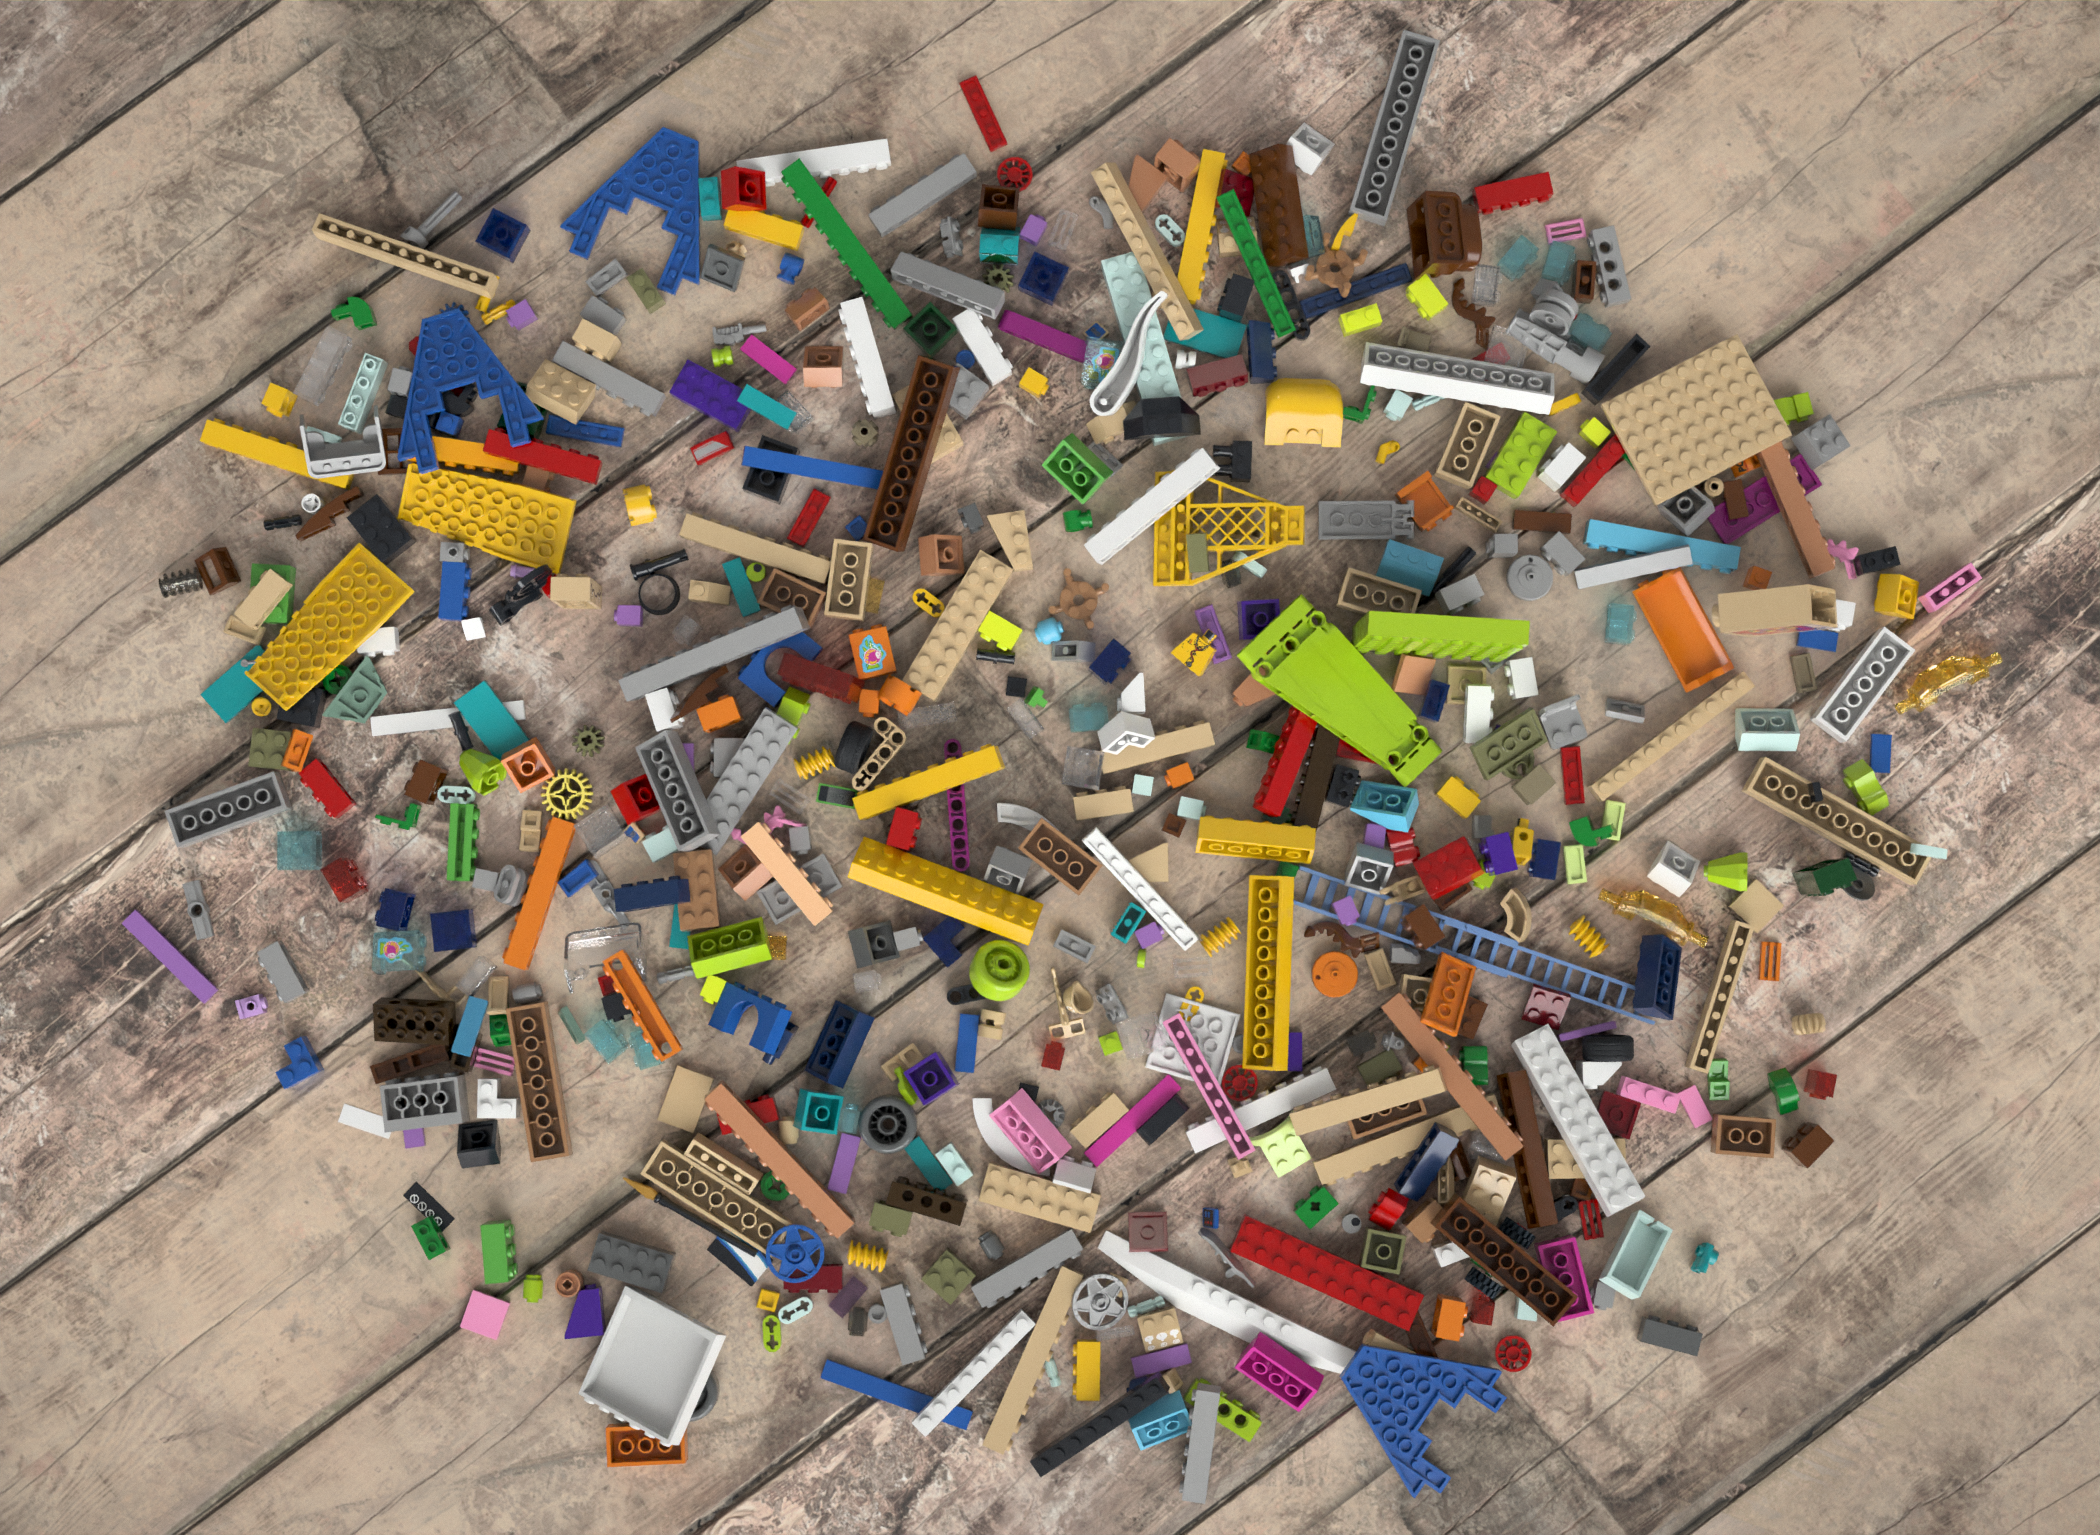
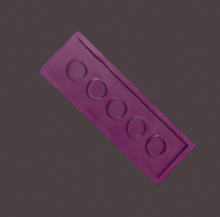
(1760, 504)

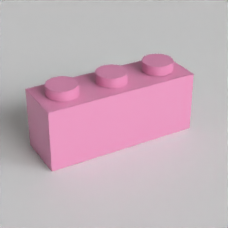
(1949, 587)
(1648, 1094)

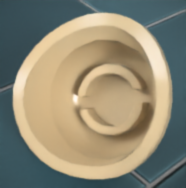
(1078, 999)

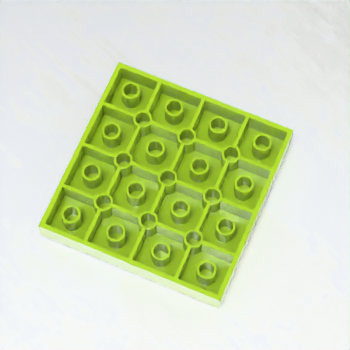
(1439, 635)

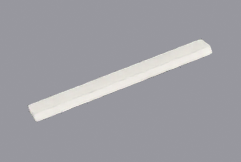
(429, 720)
(1140, 888)

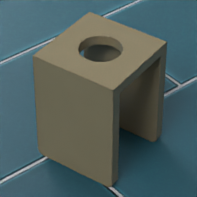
(1533, 785)

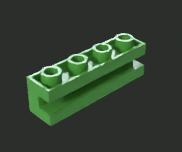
(462, 842)

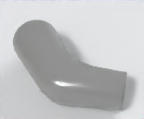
(1102, 208)

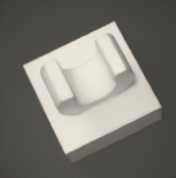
(1296, 269)

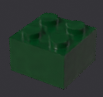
(930, 330)

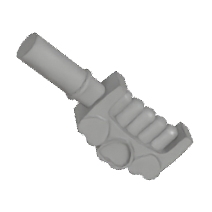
(735, 334)

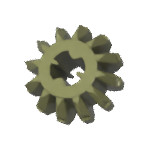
(993, 275)
(586, 734)

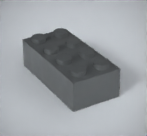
(631, 1261)

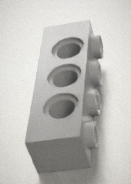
(1608, 237)

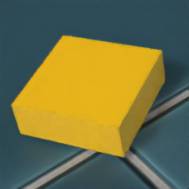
(768, 1300)

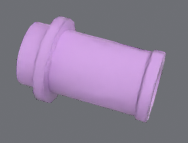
(520, 571)

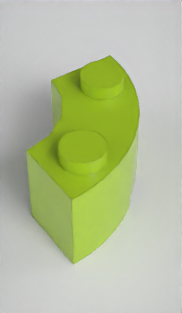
(794, 706)
(1865, 787)

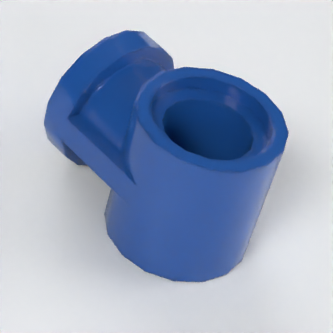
(790, 267)

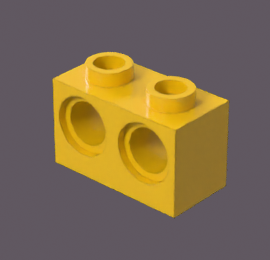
(279, 400)

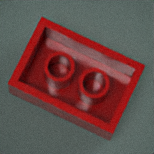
(1448, 867)

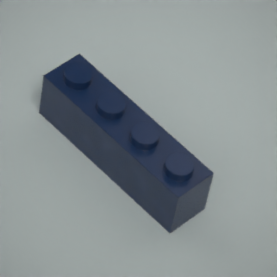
(652, 895)
(1426, 1162)

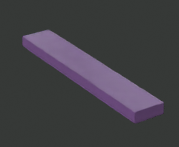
(170, 956)

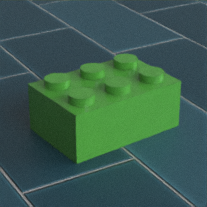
(1077, 468)
(284, 610)
(498, 1251)

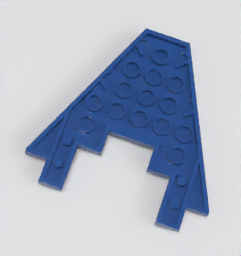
(1398, 1393)

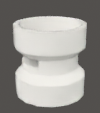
(1181, 359)
(309, 502)

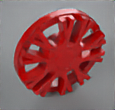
(1014, 173)
(1239, 1083)
(1513, 1353)

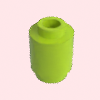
(533, 1288)

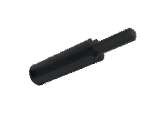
(1455, 568)

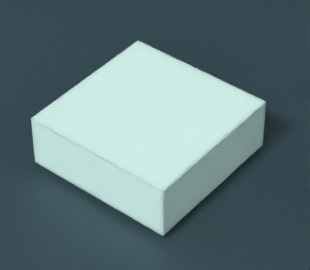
(1142, 785)

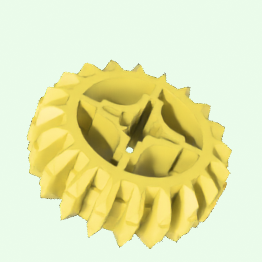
(567, 802)

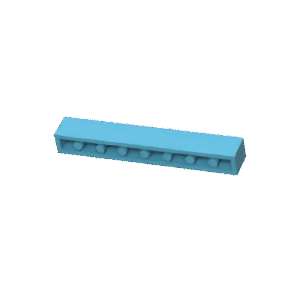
(1644, 541)

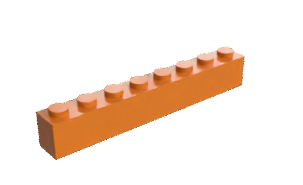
(539, 894)

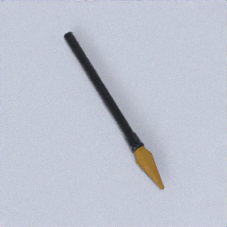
(650, 1193)

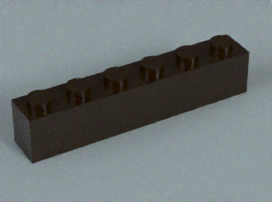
(1316, 779)

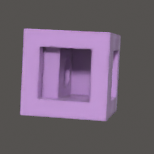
(243, 1007)

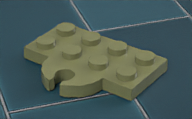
(1510, 746)

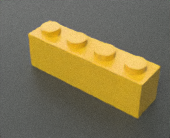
(765, 228)

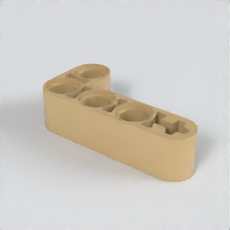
(876, 757)

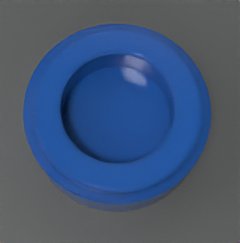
(965, 359)

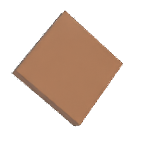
(1413, 674)

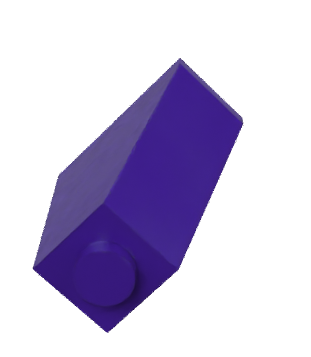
(588, 1314)

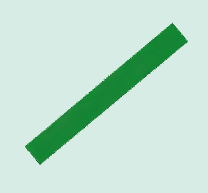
(1255, 263)

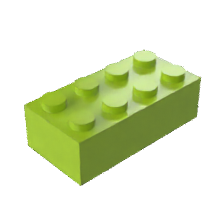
(1520, 455)
(729, 947)

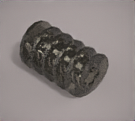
(180, 583)

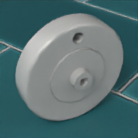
(1529, 577)

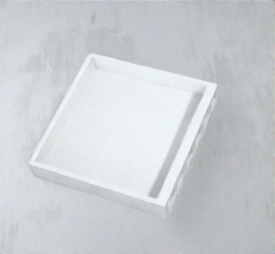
(651, 1366)

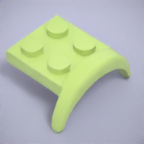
(1282, 1147)

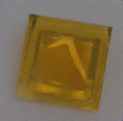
(778, 947)

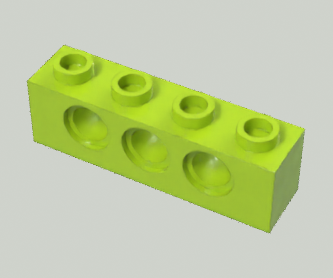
(1245, 1429)

